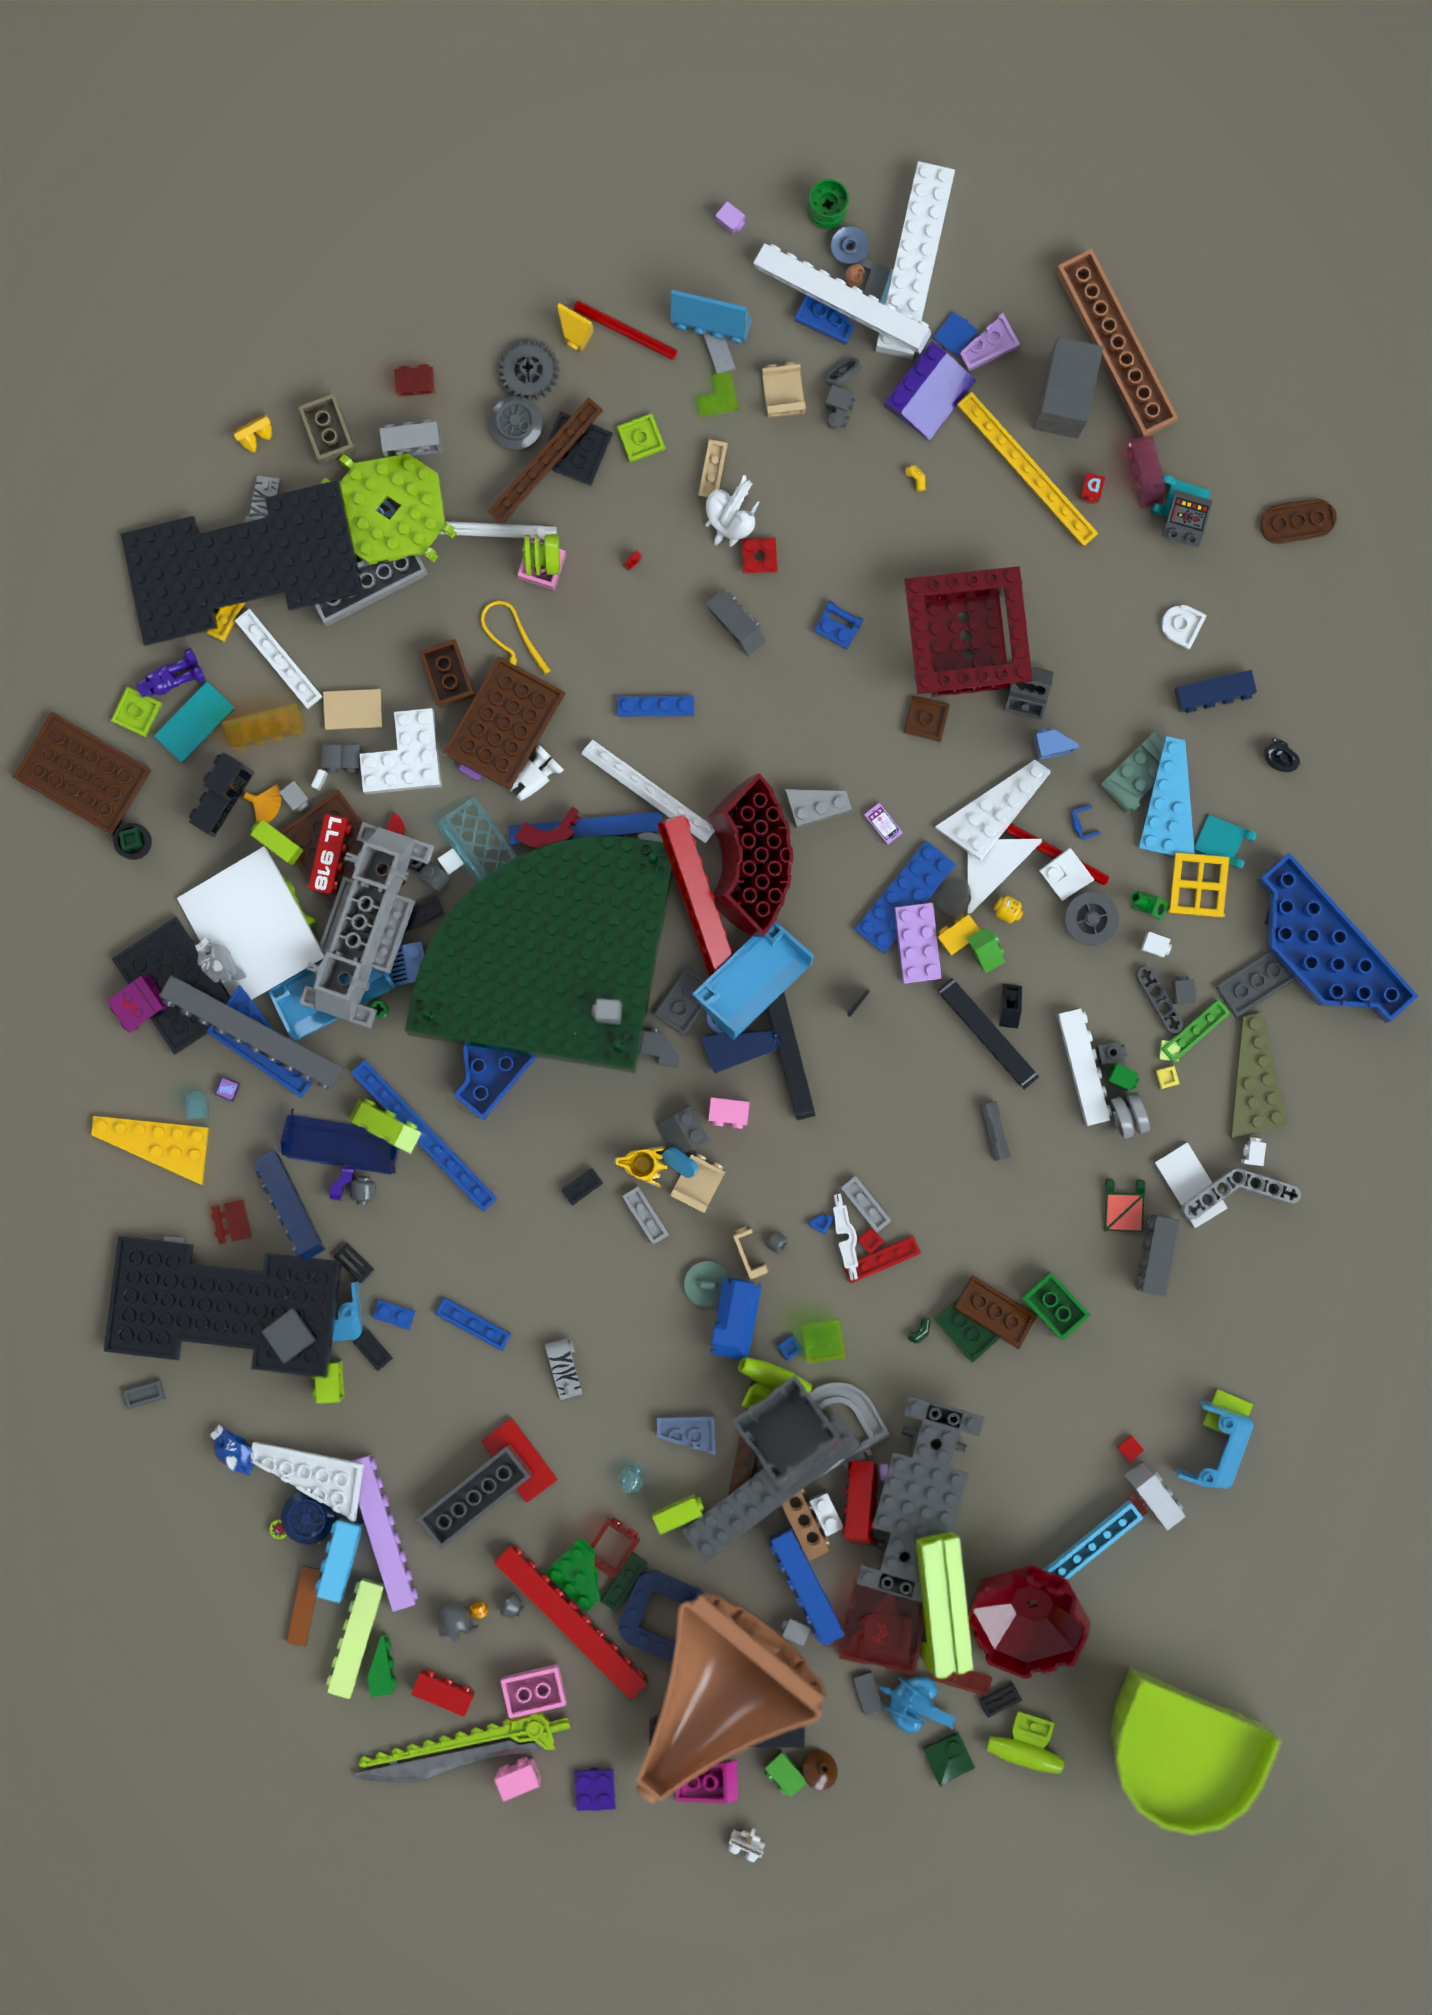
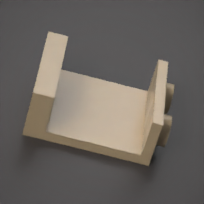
(783, 390)
(701, 1187)
(754, 1272)

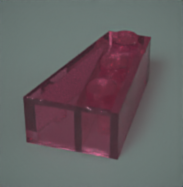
(1146, 471)

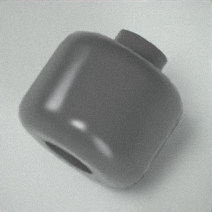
(777, 1242)

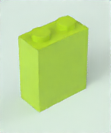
(276, 841)
(678, 1513)

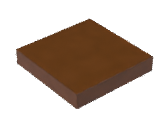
(926, 718)

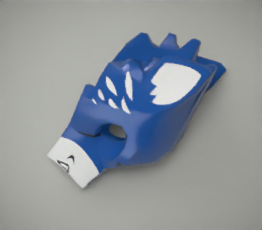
(232, 1450)

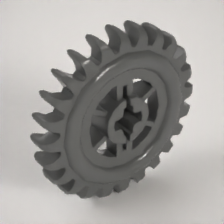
(528, 352)

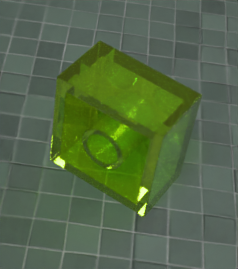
(823, 1341)

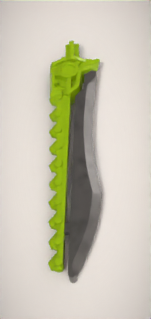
(521, 1729)

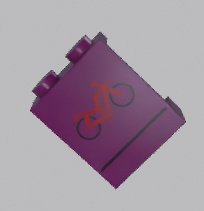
(137, 1002)

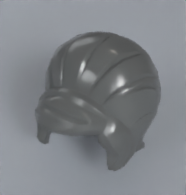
(455, 1618)

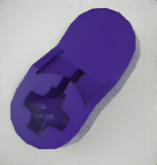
(337, 1187)

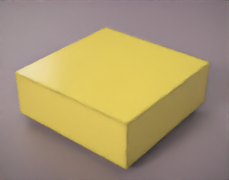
(1167, 1077)

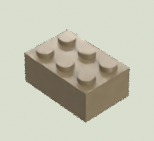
(327, 429)

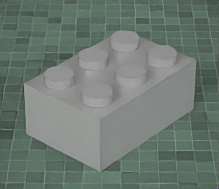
(411, 439)

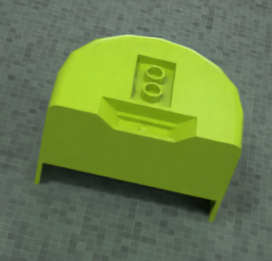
(1186, 1757)

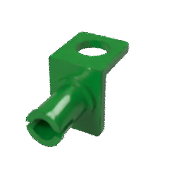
(1148, 904)

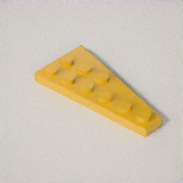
(164, 1144)

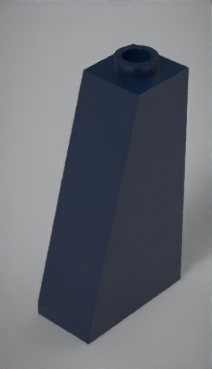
(726, 1053)

